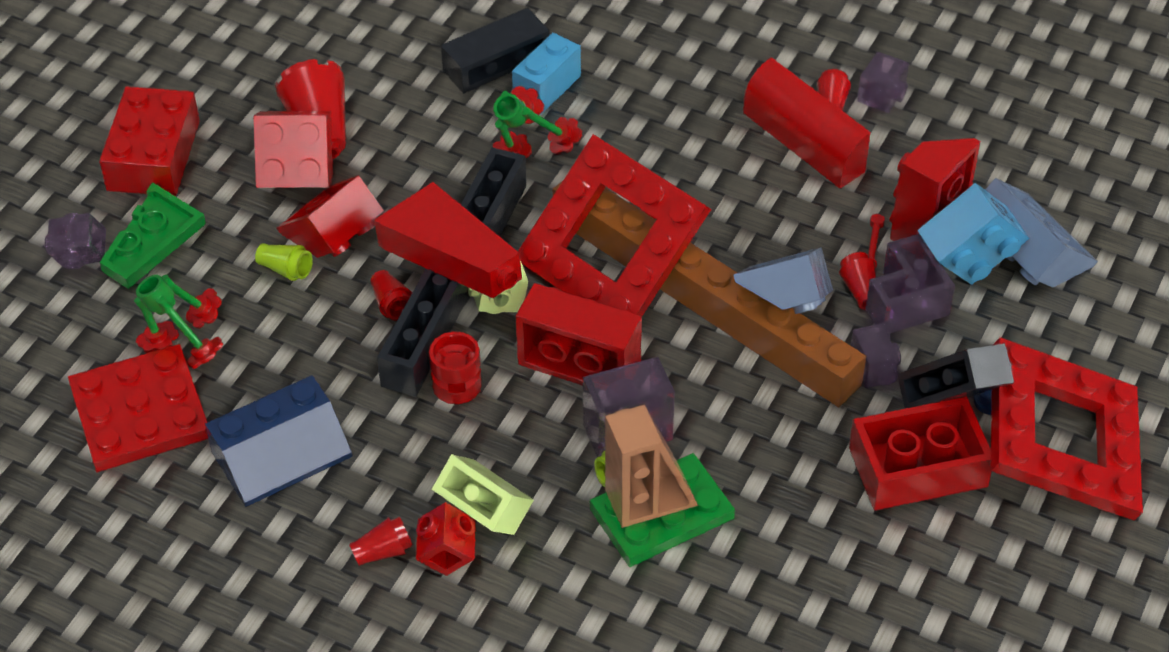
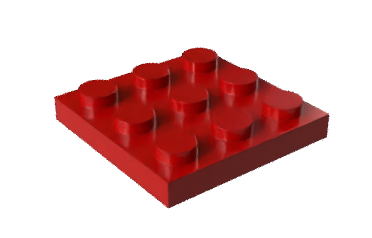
(138, 407)

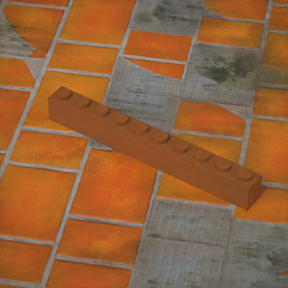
(710, 291)

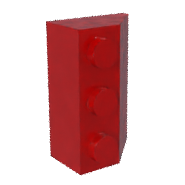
(930, 181)

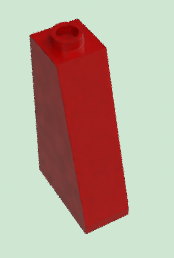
(450, 241)

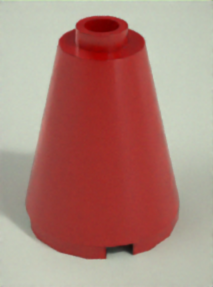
(316, 88)

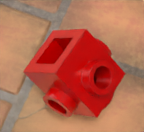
(445, 539)

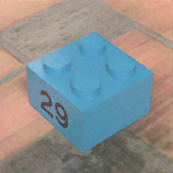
(973, 234)

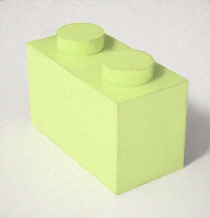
(482, 494)

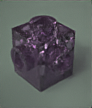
(75, 240)

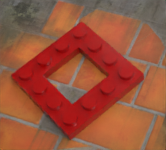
(594, 170)
(1116, 478)

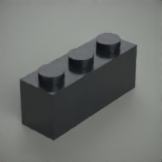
(492, 49)
(957, 376)

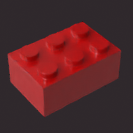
(149, 140)
(574, 335)
(920, 453)

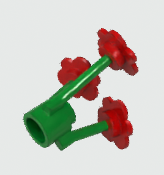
(524, 107)
(157, 296)

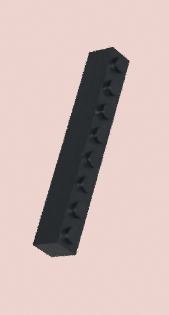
(439, 300)

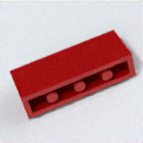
(807, 123)

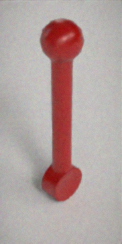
(876, 222)

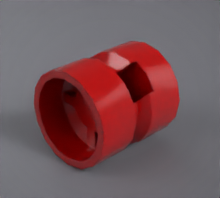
(455, 367)

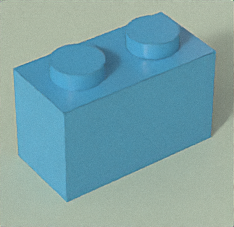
(549, 68)

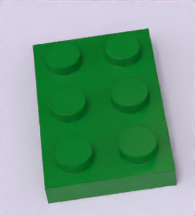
(662, 533)

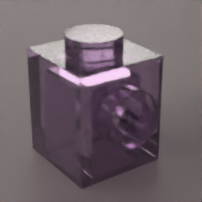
(883, 82)

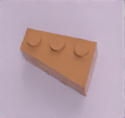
(641, 470)

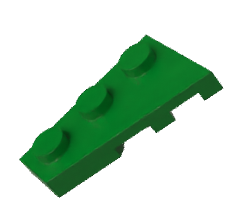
(152, 235)

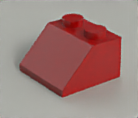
(333, 218)

